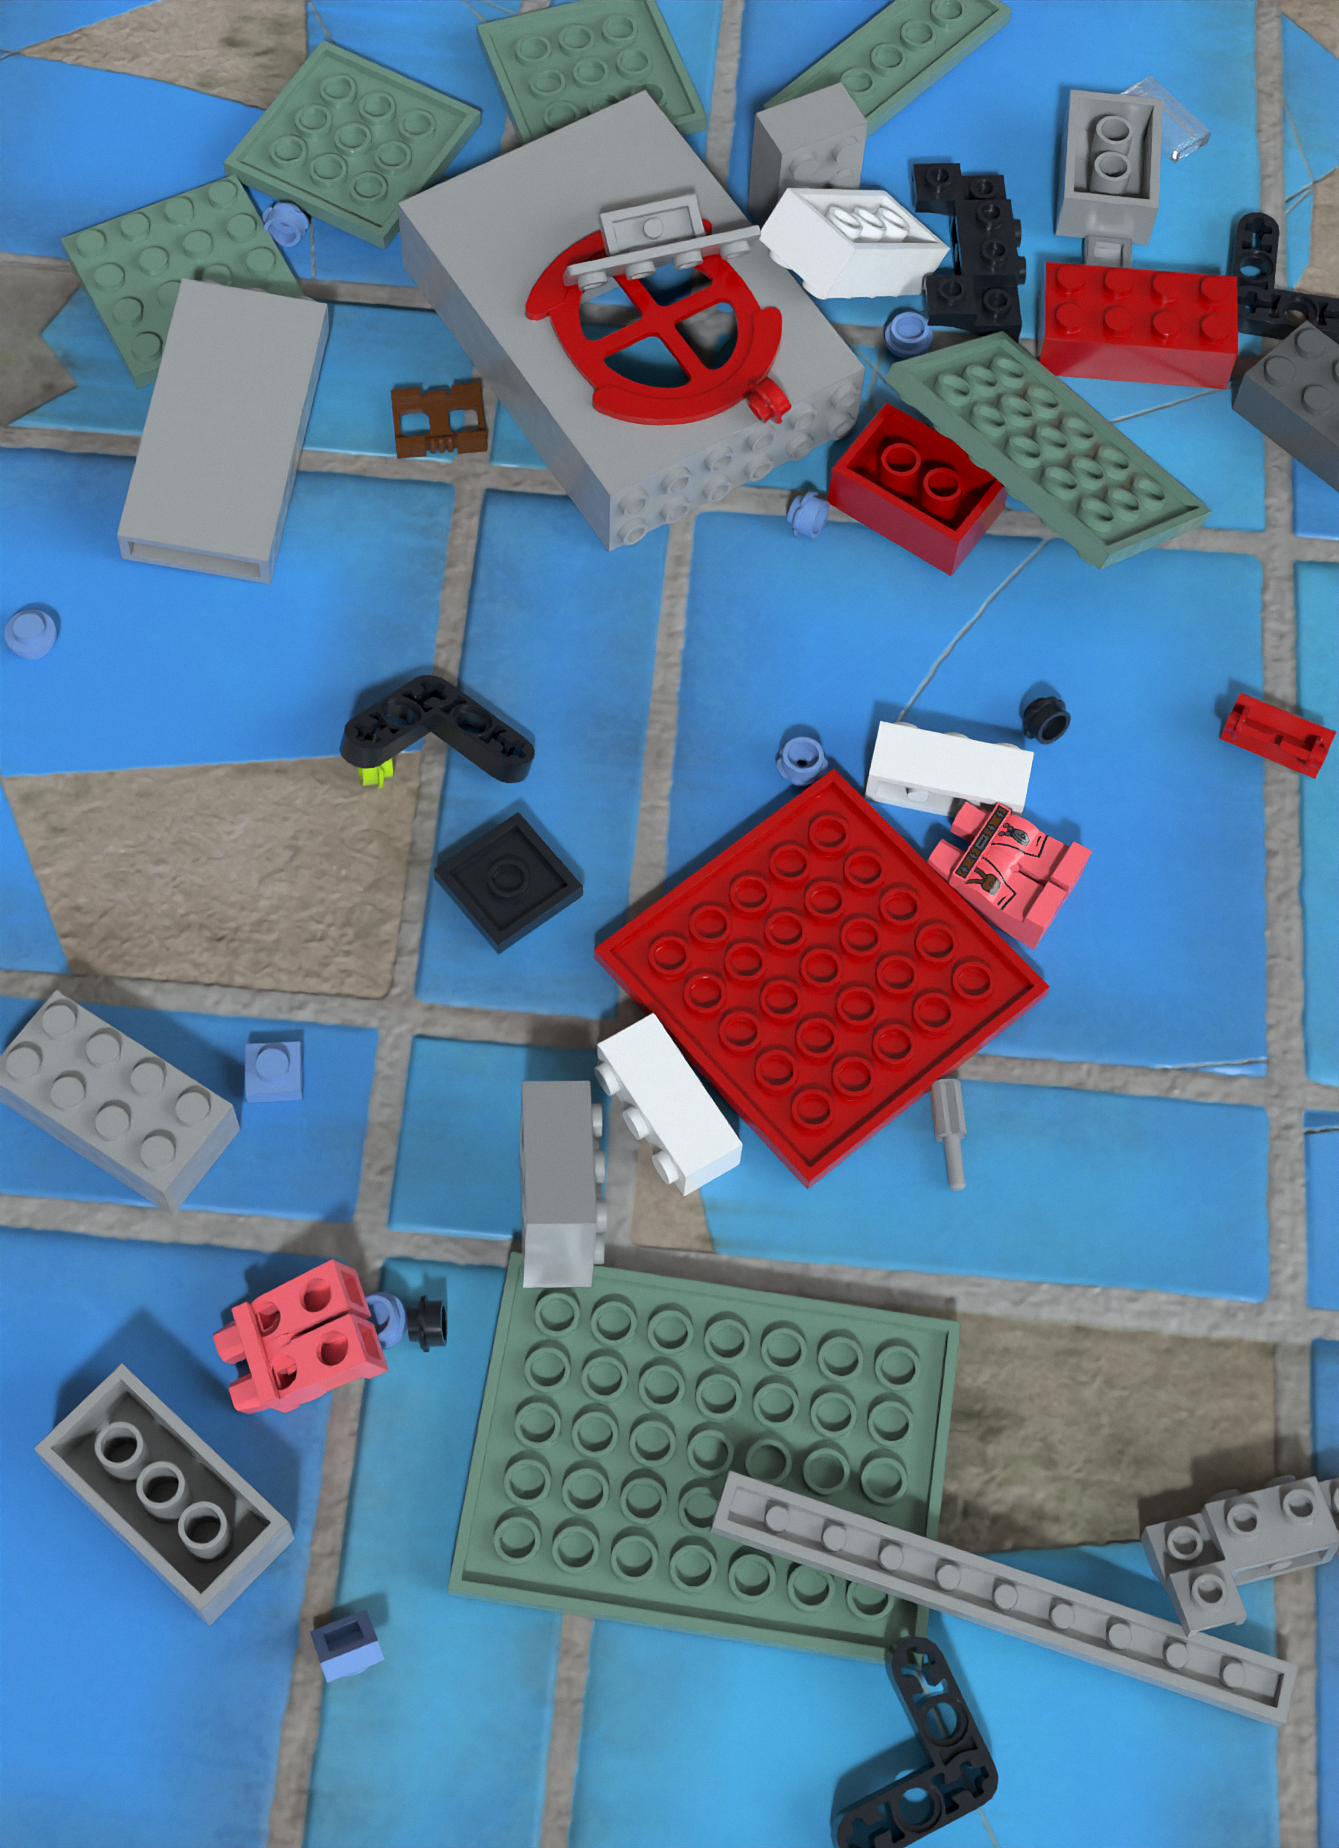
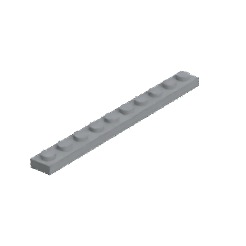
(1004, 1599)

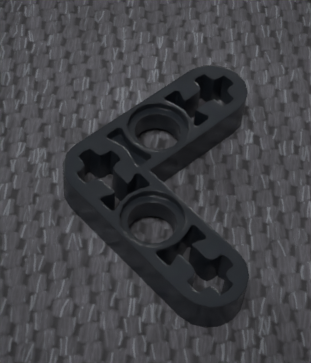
(1261, 292)
(496, 750)
(941, 1754)

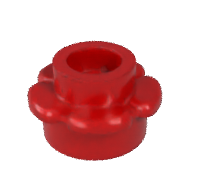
(767, 401)

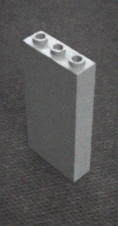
(224, 431)

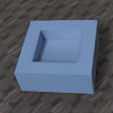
(273, 1072)
(347, 1646)

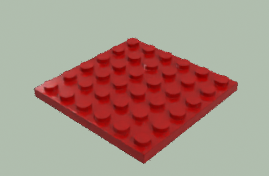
(821, 976)

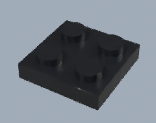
(508, 882)

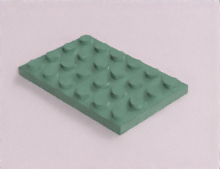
(1048, 448)

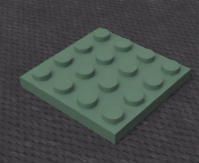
(585, 58)
(352, 143)
(138, 262)

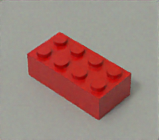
(1137, 325)

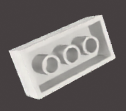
(851, 243)

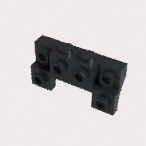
(983, 249)

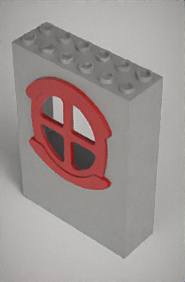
(625, 452)

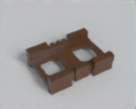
(437, 407)

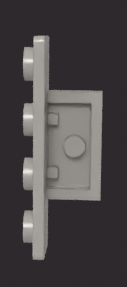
(656, 236)

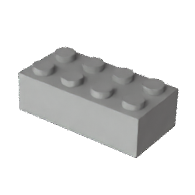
(115, 1102)
(165, 1494)

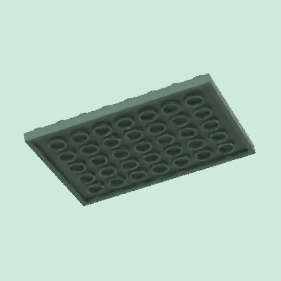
(633, 1403)

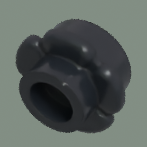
(1046, 719)
(428, 1323)

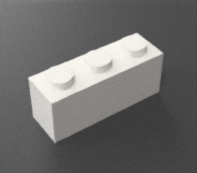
(945, 771)
(667, 1105)

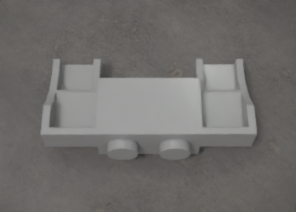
(1242, 1542)

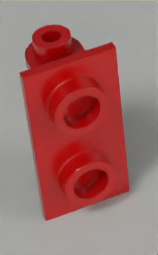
(1278, 735)

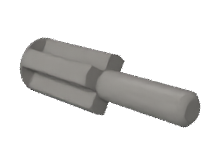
(950, 1127)

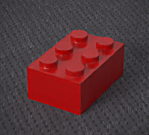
(916, 489)

